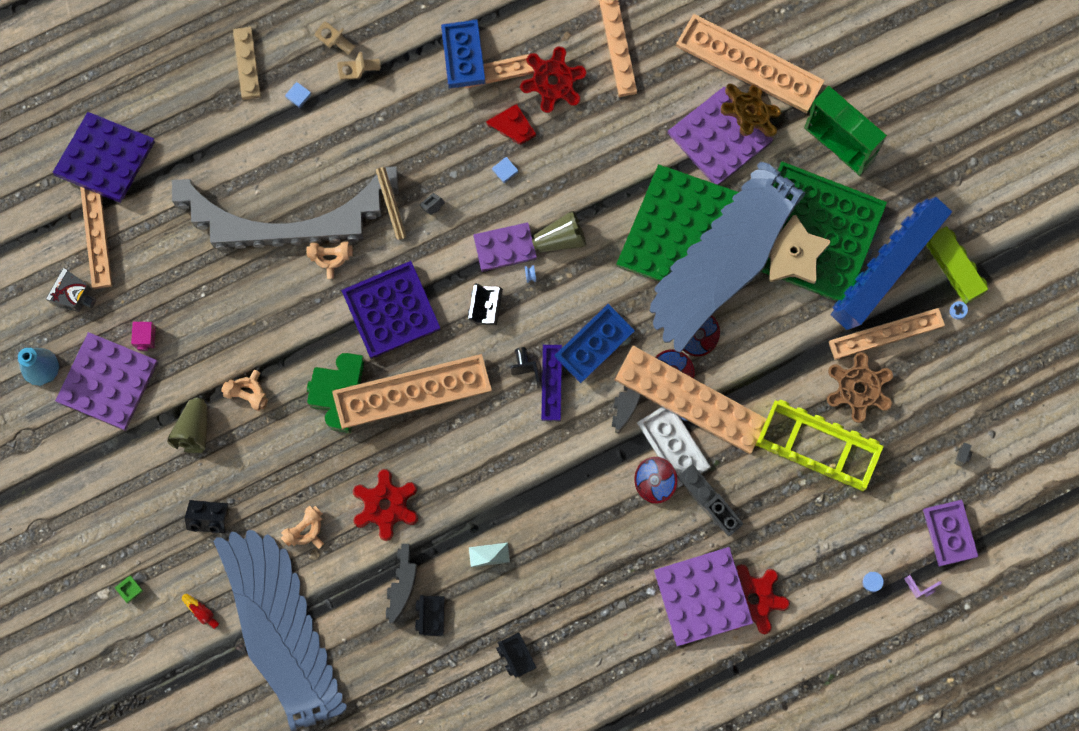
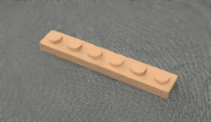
(618, 47)
(96, 239)
(886, 333)

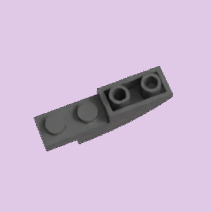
(626, 406)
(709, 500)
(401, 592)

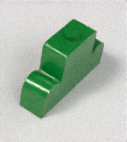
(327, 380)

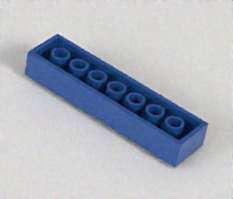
(890, 263)

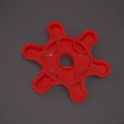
(553, 67)
(396, 512)
(767, 599)

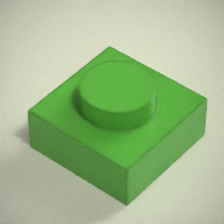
(129, 589)

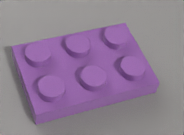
(504, 247)
(950, 533)

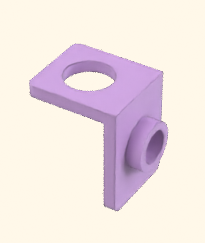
(916, 591)

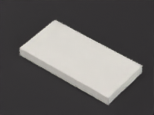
(672, 441)

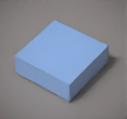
(298, 95)
(505, 170)

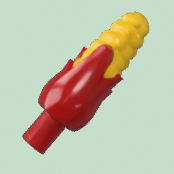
(200, 611)

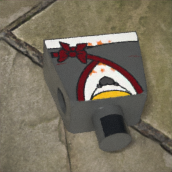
(70, 292)

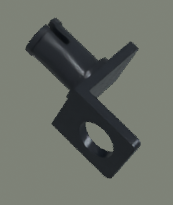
(523, 365)

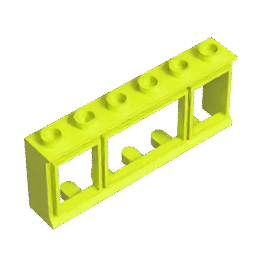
(836, 430)

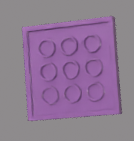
(716, 139)
(106, 381)
(703, 596)

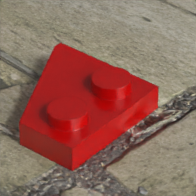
(512, 124)

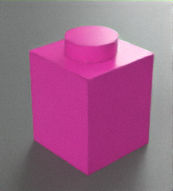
(143, 335)

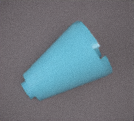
(38, 365)

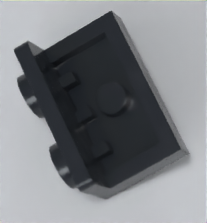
(485, 305)
(206, 516)
(516, 655)

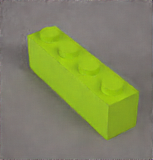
(956, 265)

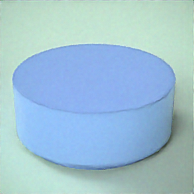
(872, 581)

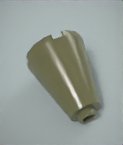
(560, 235)
(190, 428)

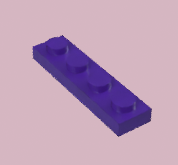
(551, 384)

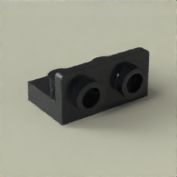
(430, 615)

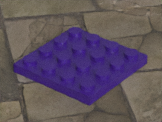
(103, 157)
(391, 309)

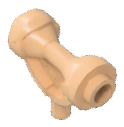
(316, 253)
(233, 389)
(312, 518)

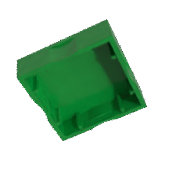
(844, 131)

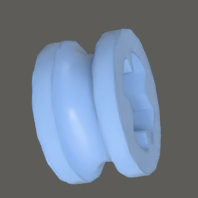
(530, 274)
(964, 309)

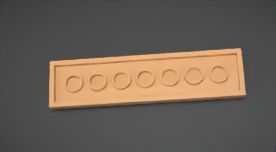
(750, 63)
(411, 391)
(691, 399)

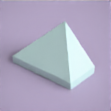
(489, 554)

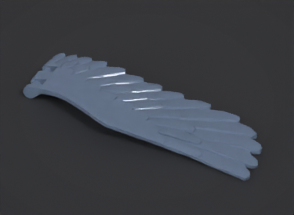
(725, 256)
(277, 629)

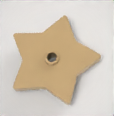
(802, 263)

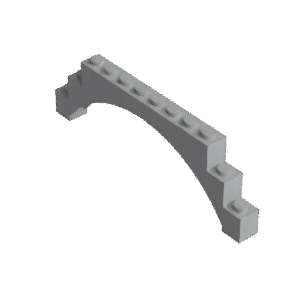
(237, 232)

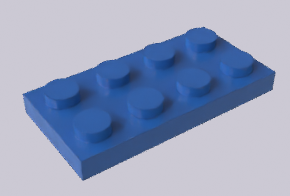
(463, 54)
(594, 343)

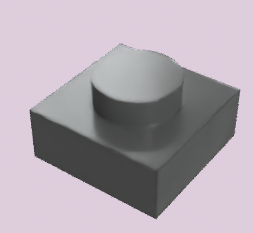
(432, 204)
(964, 454)

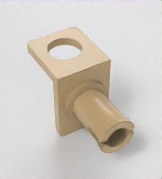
(335, 39)
(358, 67)

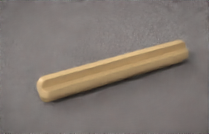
(391, 203)

